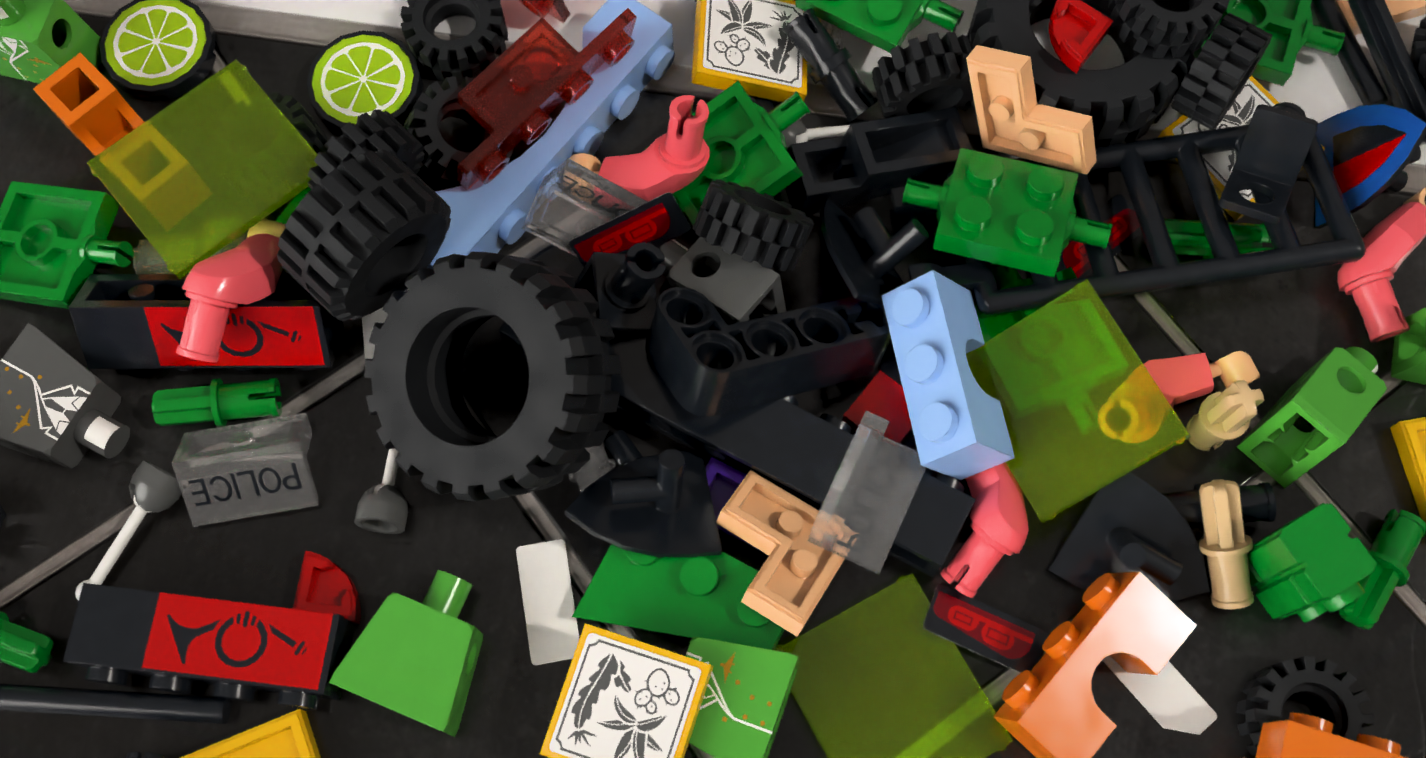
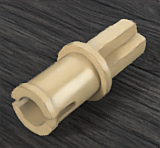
(1224, 416)
(1226, 544)

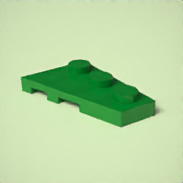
(678, 597)

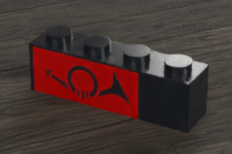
(140, 320)
(208, 642)

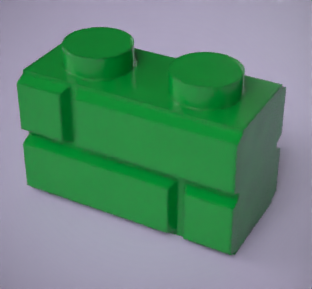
(1309, 566)

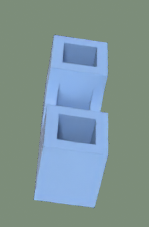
(951, 417)

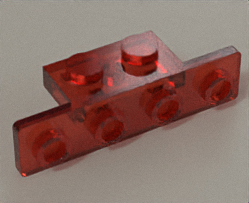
(527, 84)

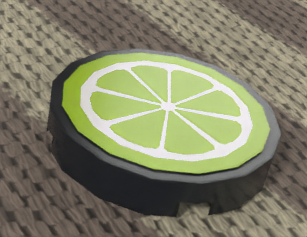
(158, 48)
(363, 75)

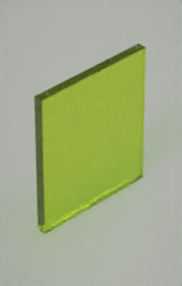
(206, 168)
(1073, 401)
(889, 686)

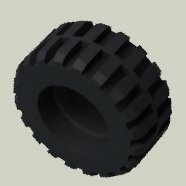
(1119, 99)
(421, 392)

